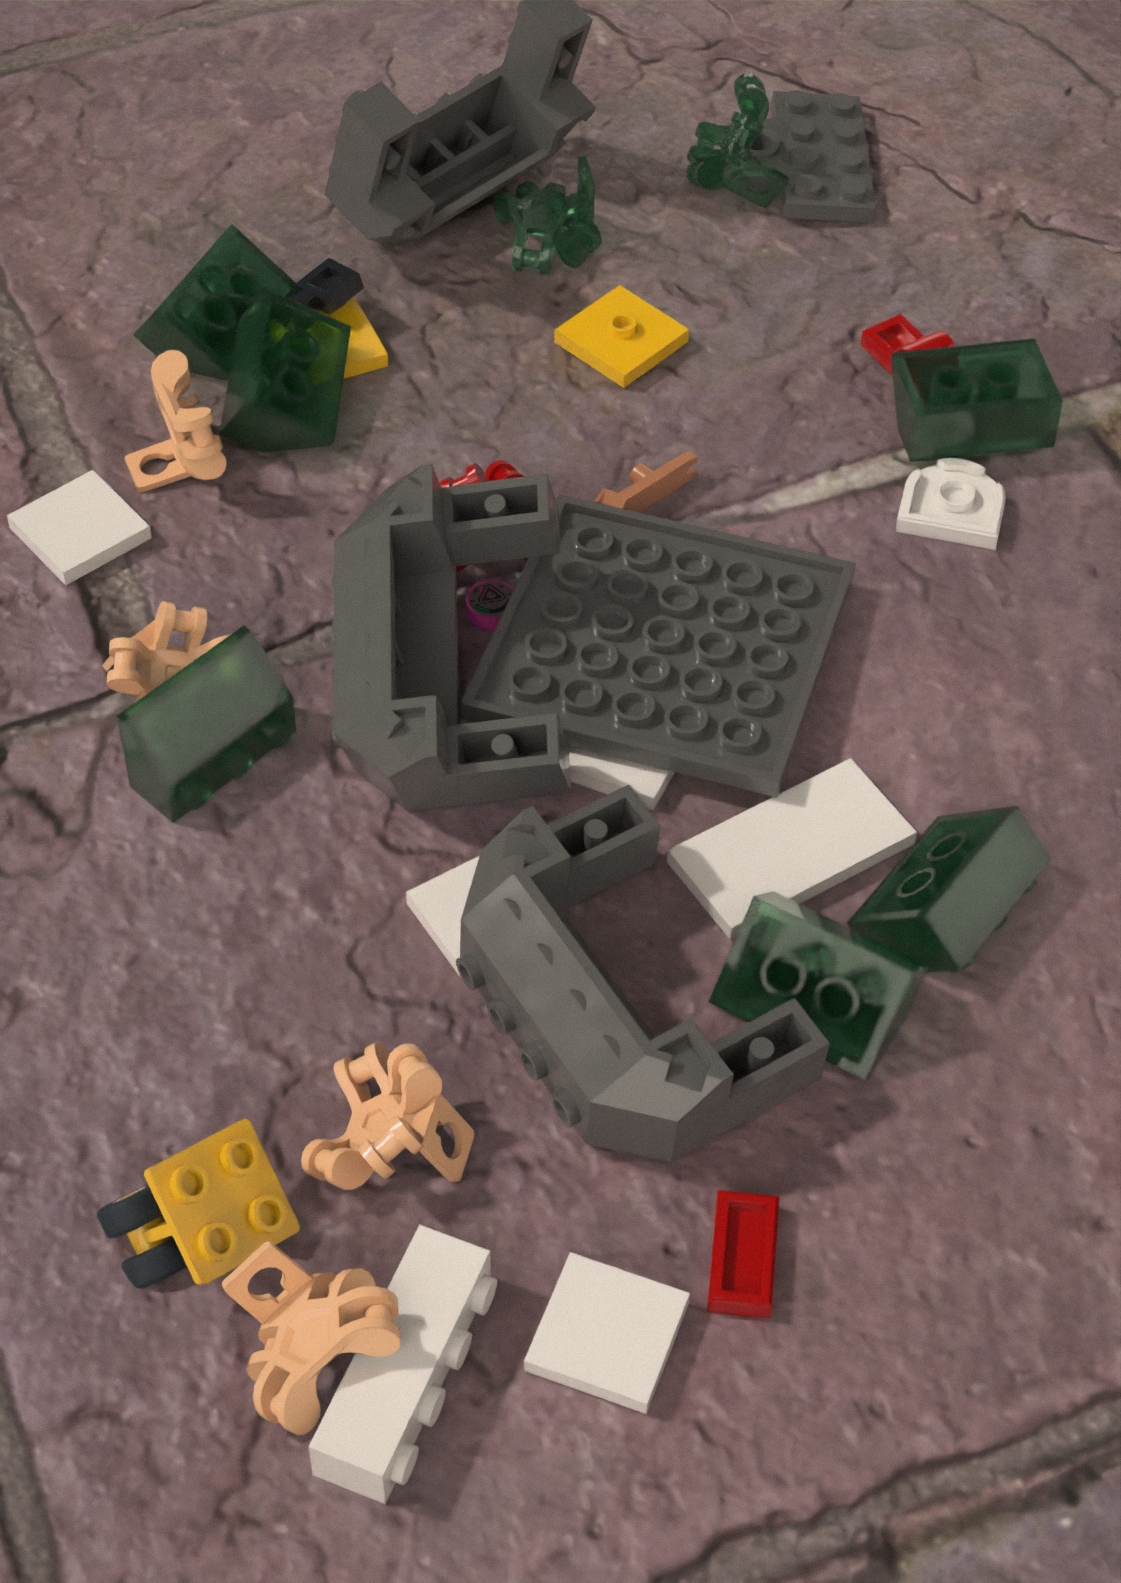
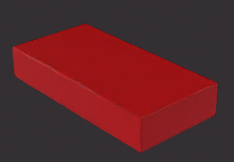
(743, 1254)

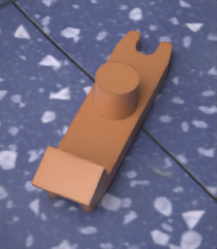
(651, 485)

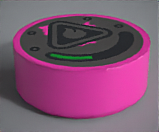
(487, 602)

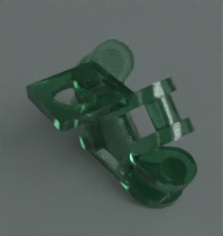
(726, 166)
(545, 215)

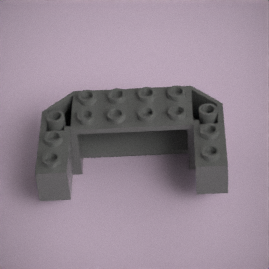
(414, 171)
(400, 643)
(573, 1019)

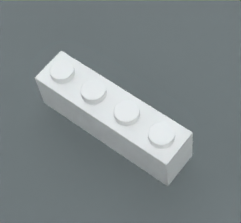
(385, 1400)

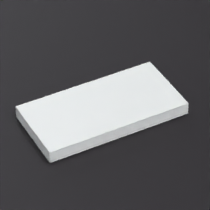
(792, 844)

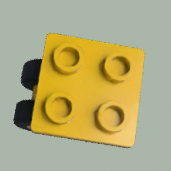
(215, 1205)

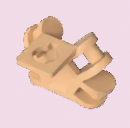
(191, 436)
(153, 654)
(390, 1122)
(308, 1330)

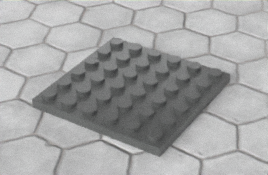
(665, 644)

